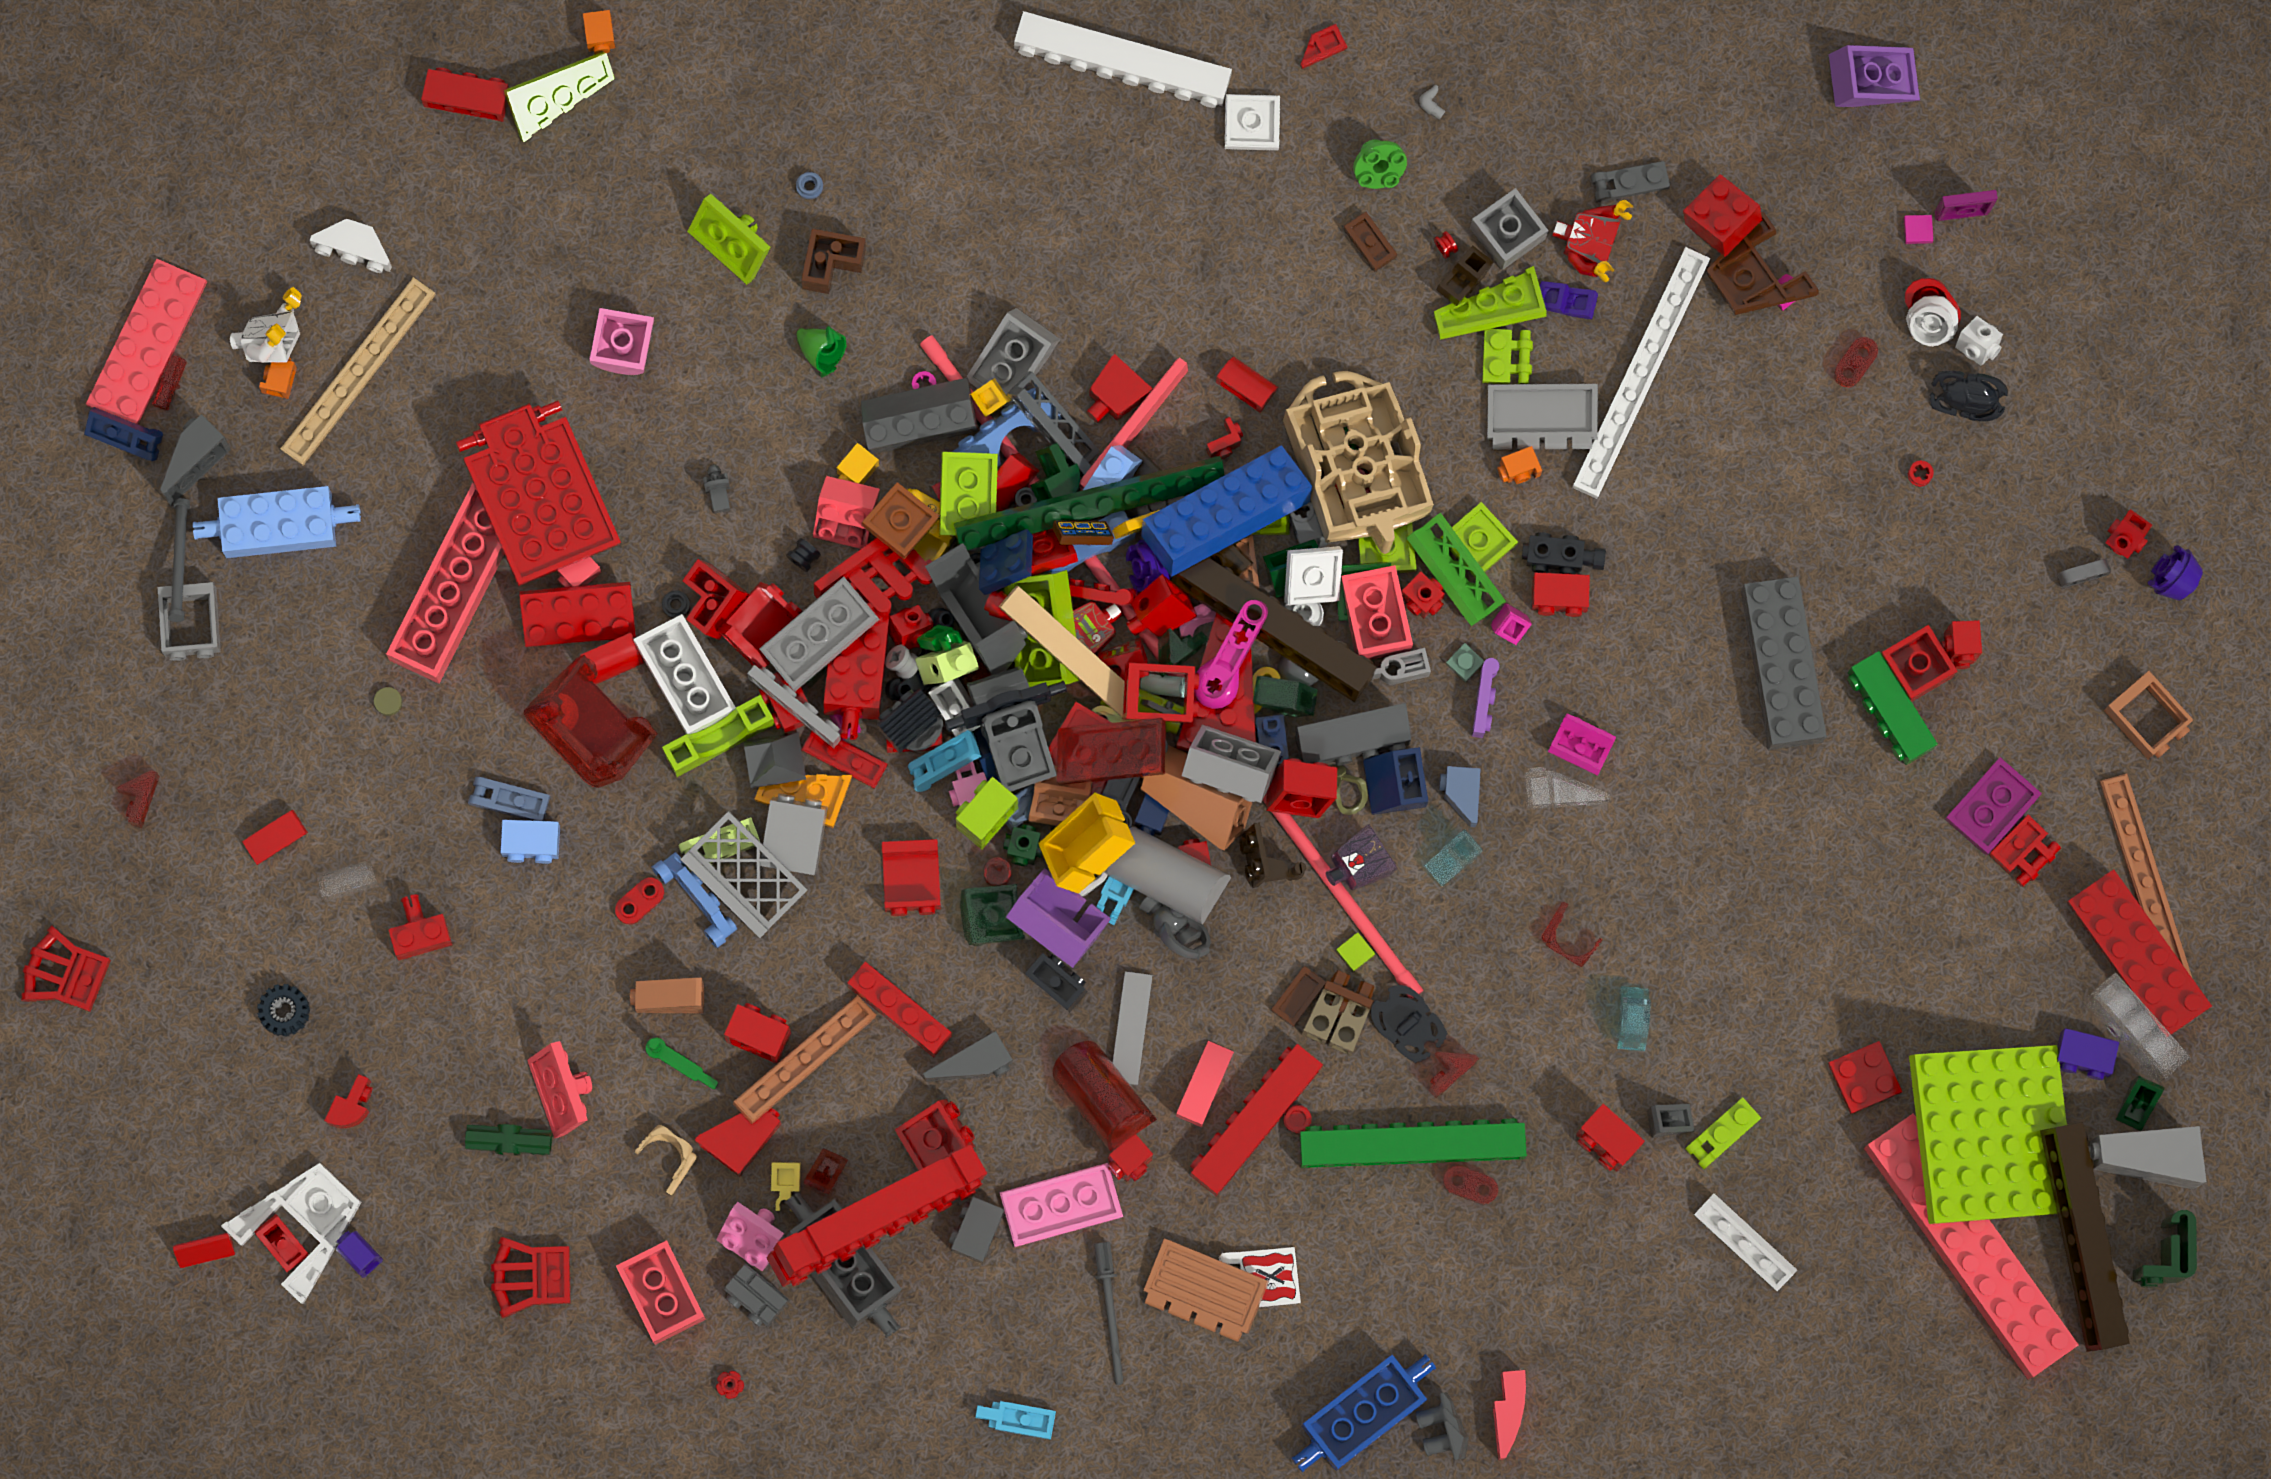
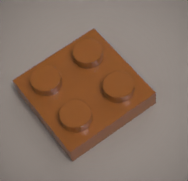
(900, 520)

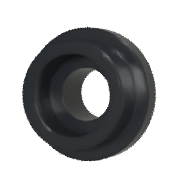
(675, 595)

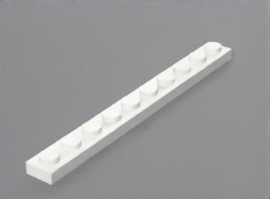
(1641, 373)

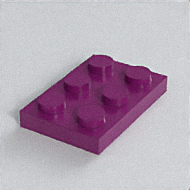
(1993, 806)

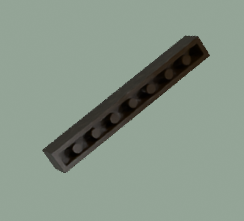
(1282, 630)
(2085, 1237)

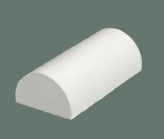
(684, 675)

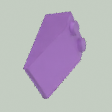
(1873, 75)

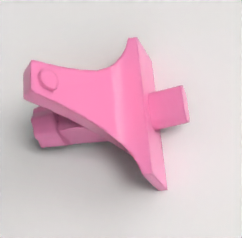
(1204, 615)

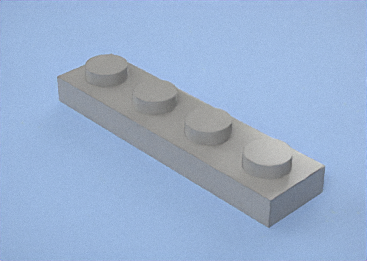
(803, 712)

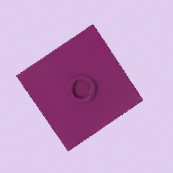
(1965, 205)

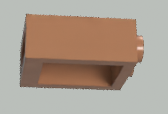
(2165, 699)

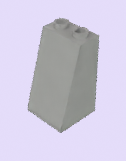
(2153, 1155)

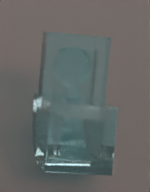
(1633, 1018)

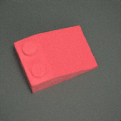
(1376, 613)

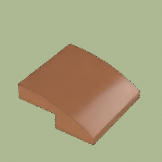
(1055, 802)

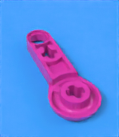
(1228, 661)

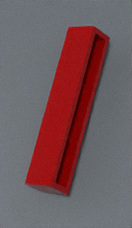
(1256, 1119)

